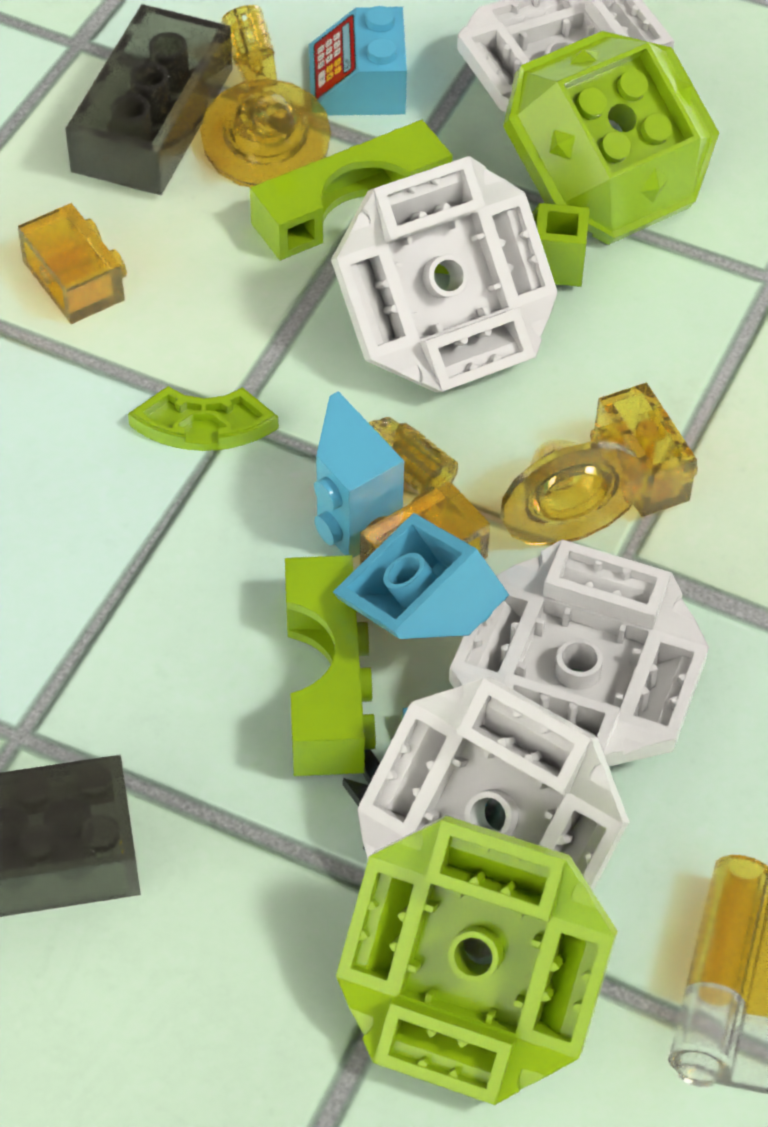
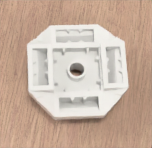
(518, 31)
(495, 264)
(599, 617)
(501, 746)

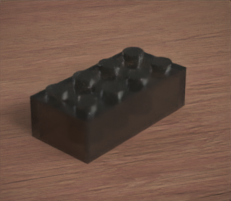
(149, 99)
(65, 836)

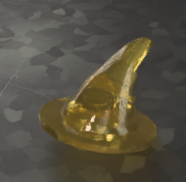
(264, 131)
(571, 491)

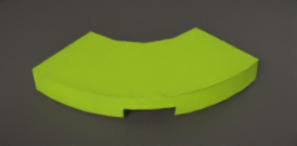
(203, 422)

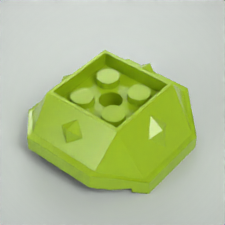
(578, 159)
(461, 1020)

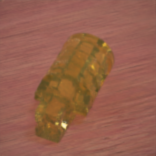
(252, 58)
(424, 463)

